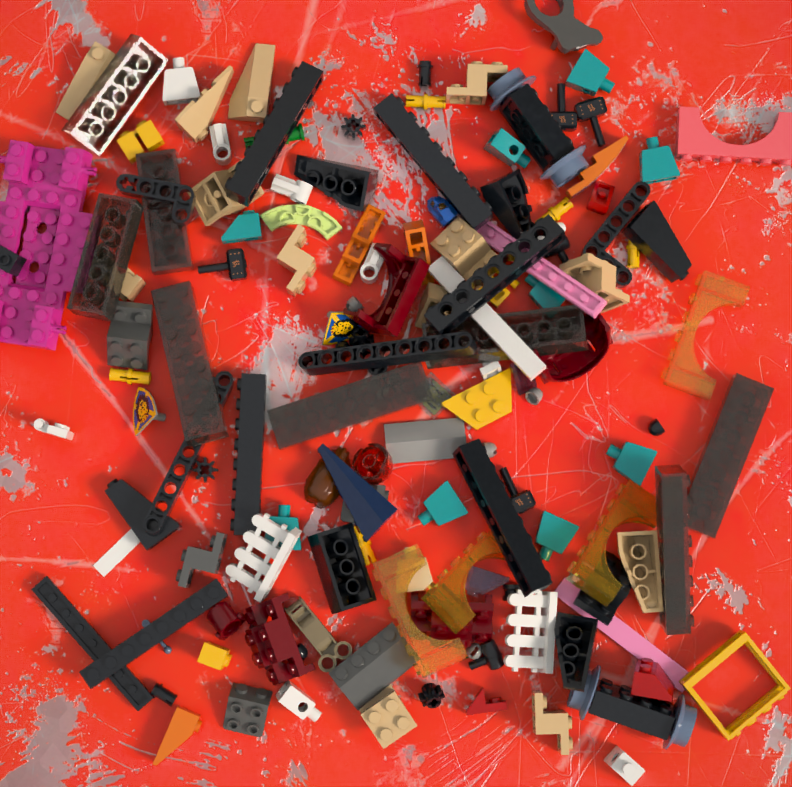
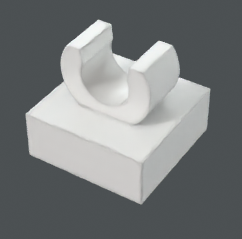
(490, 369)

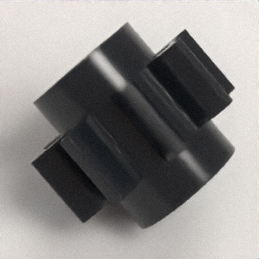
(359, 127)
(360, 337)
(211, 470)
(431, 695)

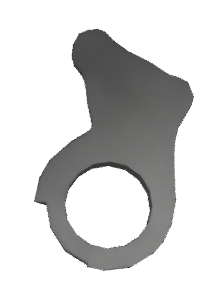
(567, 30)

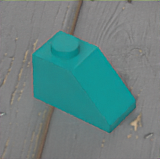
(244, 228)

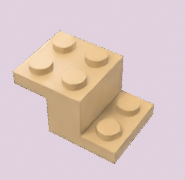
(476, 83)
(212, 199)
(463, 248)
(297, 261)
(598, 277)
(387, 717)
(551, 722)

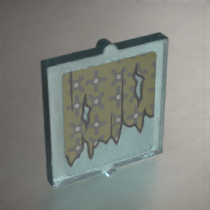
(440, 394)

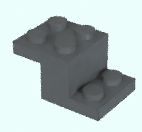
(130, 335)
(201, 559)

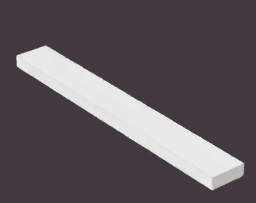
(491, 323)

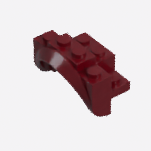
(479, 630)
(274, 641)

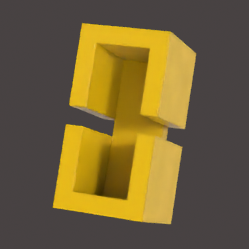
(147, 133)
(214, 656)

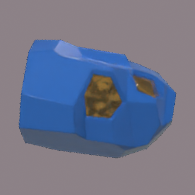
(441, 210)

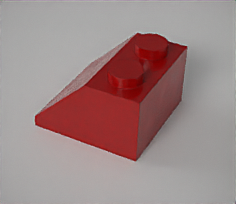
(651, 681)

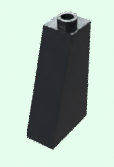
(657, 241)
(133, 508)

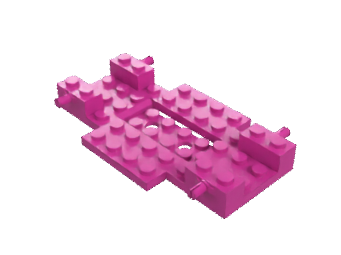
(55, 190)

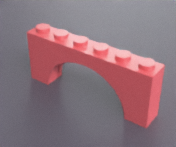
(696, 142)

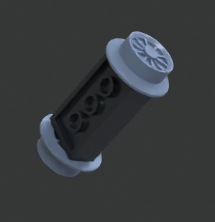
(537, 128)
(637, 712)

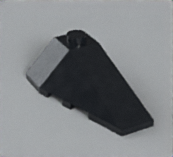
(343, 182)
(509, 202)

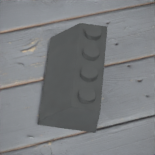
(373, 666)

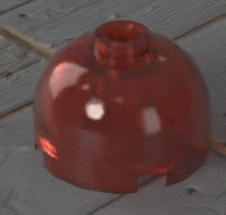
(373, 464)

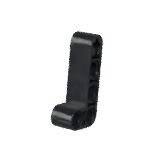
(155, 194)

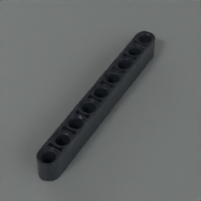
(395, 357)
(181, 461)

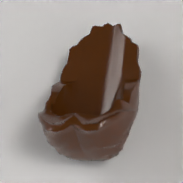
(320, 485)

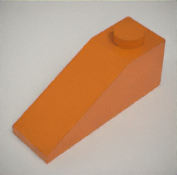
(417, 244)
(180, 729)

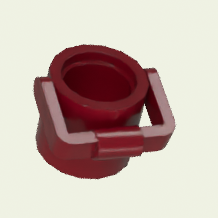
(225, 620)

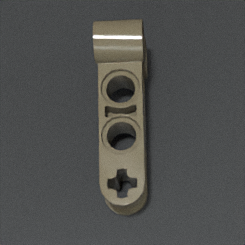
(316, 633)

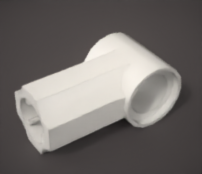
(220, 142)
(297, 190)
(373, 262)

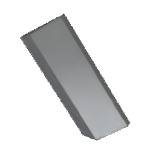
(424, 439)

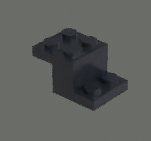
(595, 608)

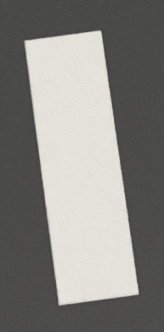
(117, 553)

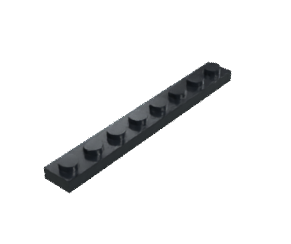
(90, 640)

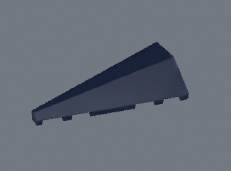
(364, 502)

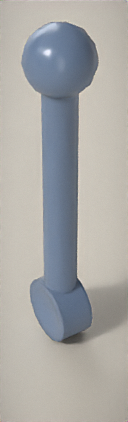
(167, 649)

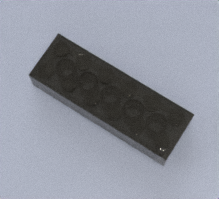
(115, 94)
(167, 241)
(105, 257)

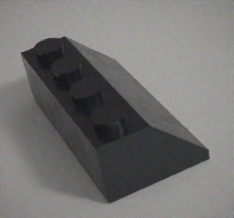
(342, 568)

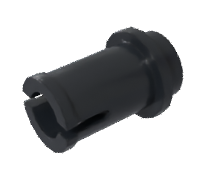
(425, 73)
(163, 694)

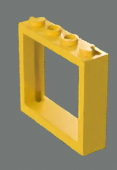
(717, 657)

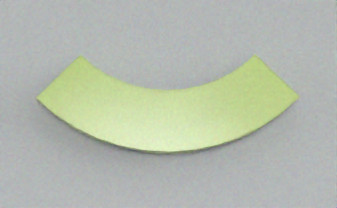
(302, 215)

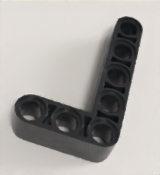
(611, 231)

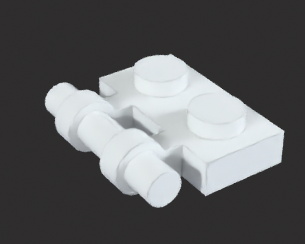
(57, 430)

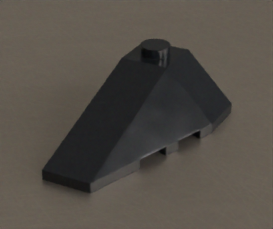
(575, 646)

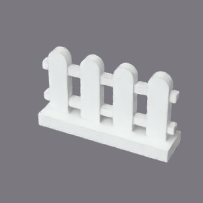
(270, 549)
(543, 635)

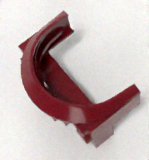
(403, 286)
(577, 364)

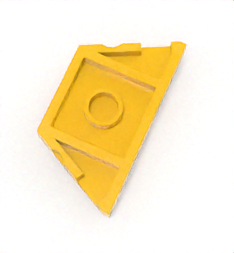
(484, 401)

